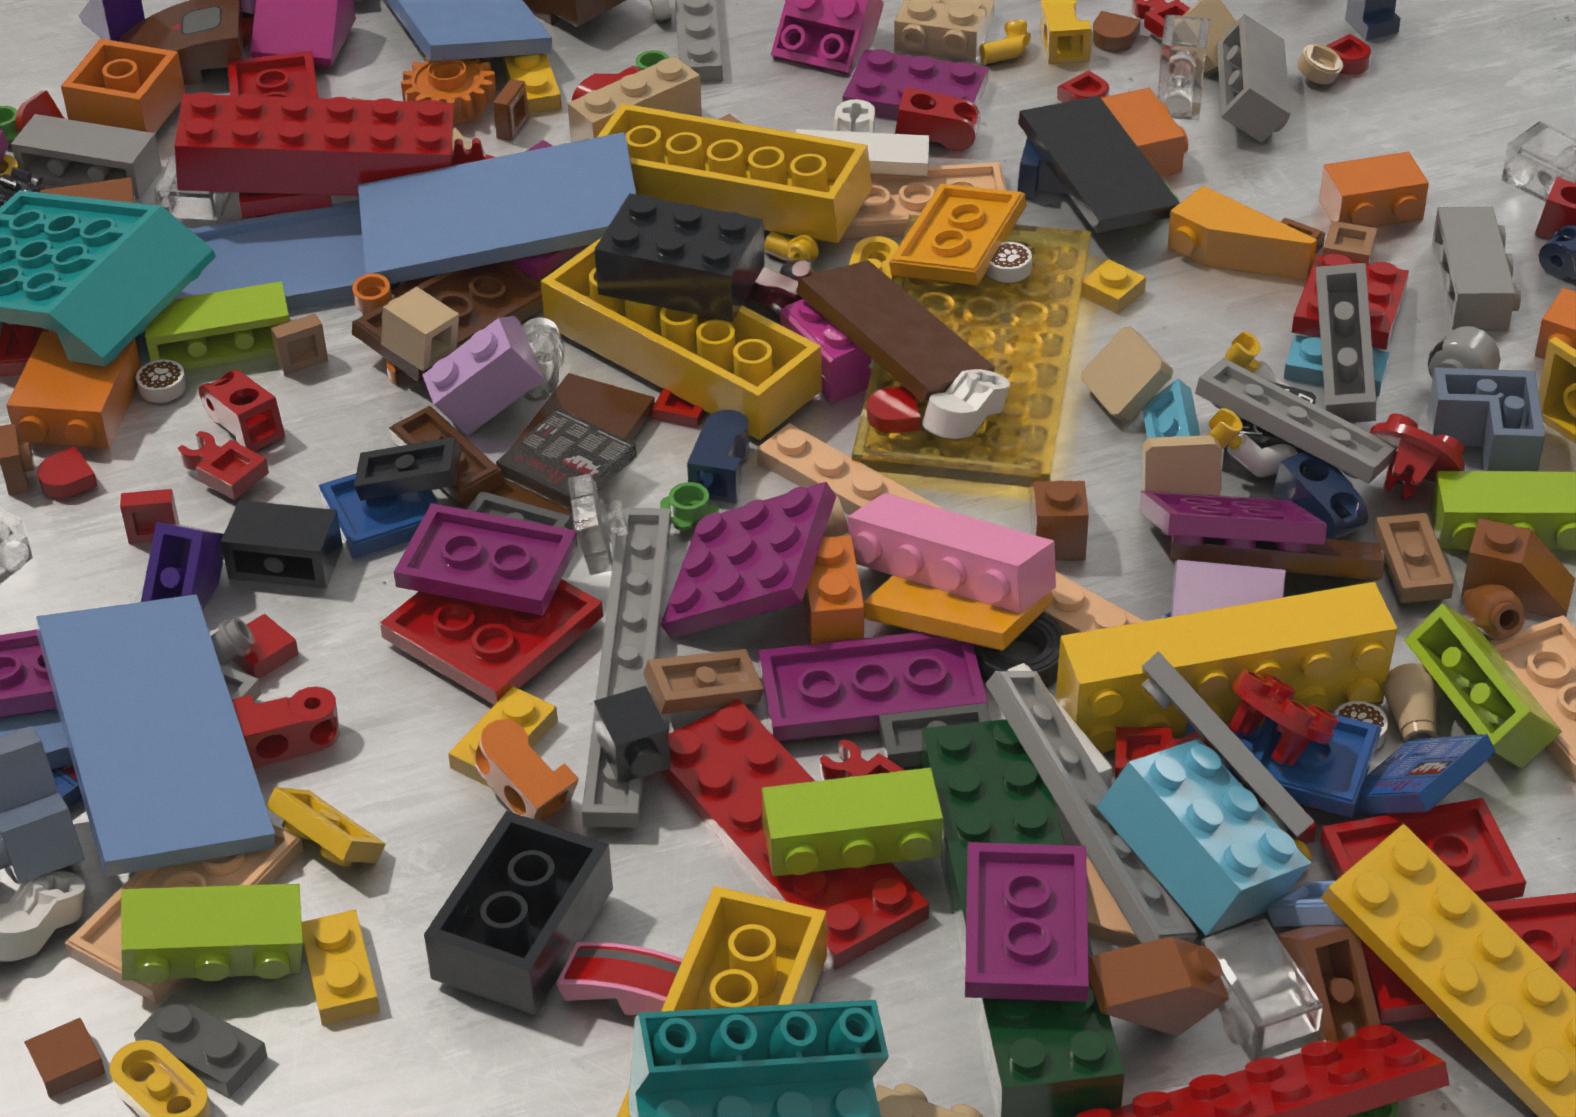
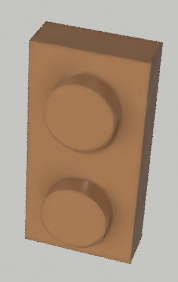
(1413, 558)
(703, 681)

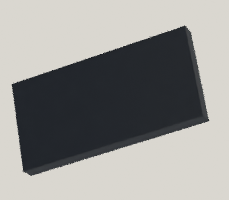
(1098, 163)

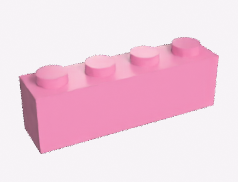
(953, 552)

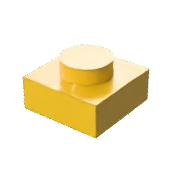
(1113, 286)

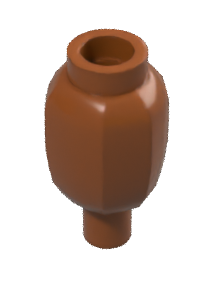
(1494, 610)

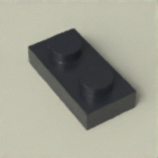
(407, 469)

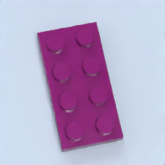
(852, 682)

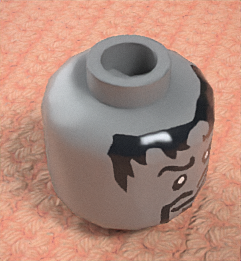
(1465, 348)

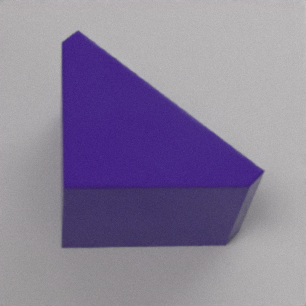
(112, 17)

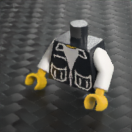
(1245, 444)

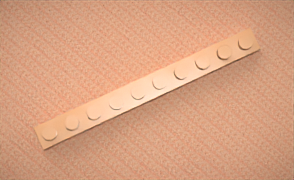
(811, 462)

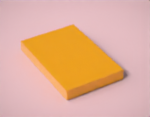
(958, 234)
(947, 614)

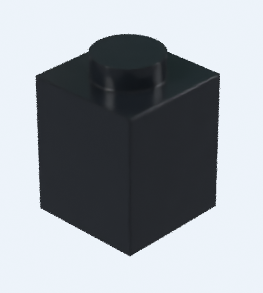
(632, 734)

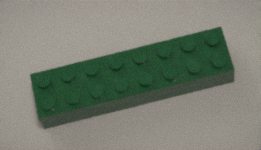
(1036, 1053)

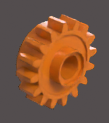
(459, 82)

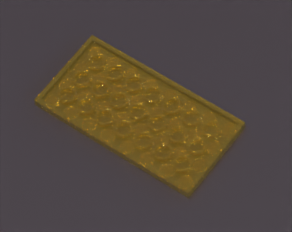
(1028, 338)

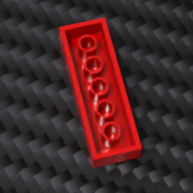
(306, 142)

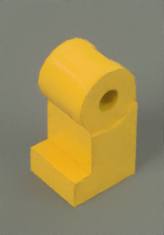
(1062, 34)

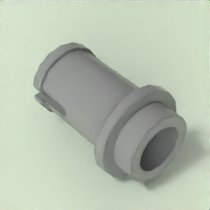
(232, 640)

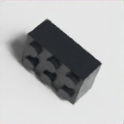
(680, 257)
(519, 912)

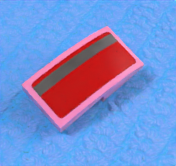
(629, 973)

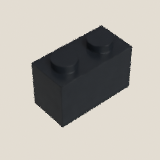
(282, 544)

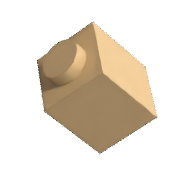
(419, 328)

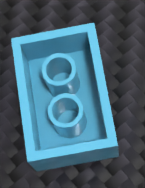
(1202, 835)

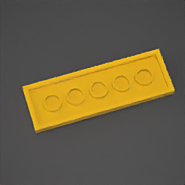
(1465, 967)

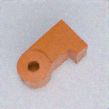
(520, 774)

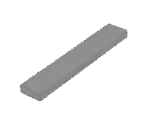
(1077, 792)

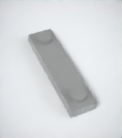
(1296, 420)
(1168, 688)

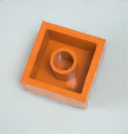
(124, 86)

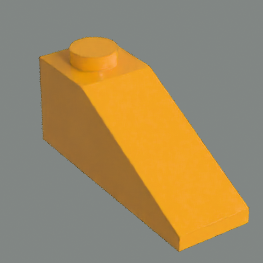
(1236, 237)

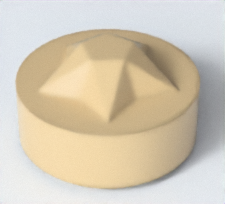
(1319, 64)

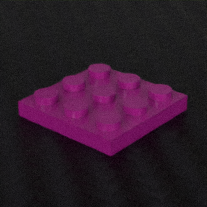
(1234, 519)
(749, 560)

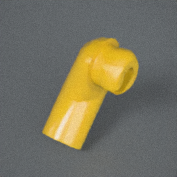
(1010, 46)
(789, 249)

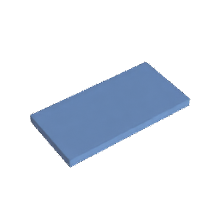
(472, 28)
(494, 208)
(308, 250)
(153, 735)

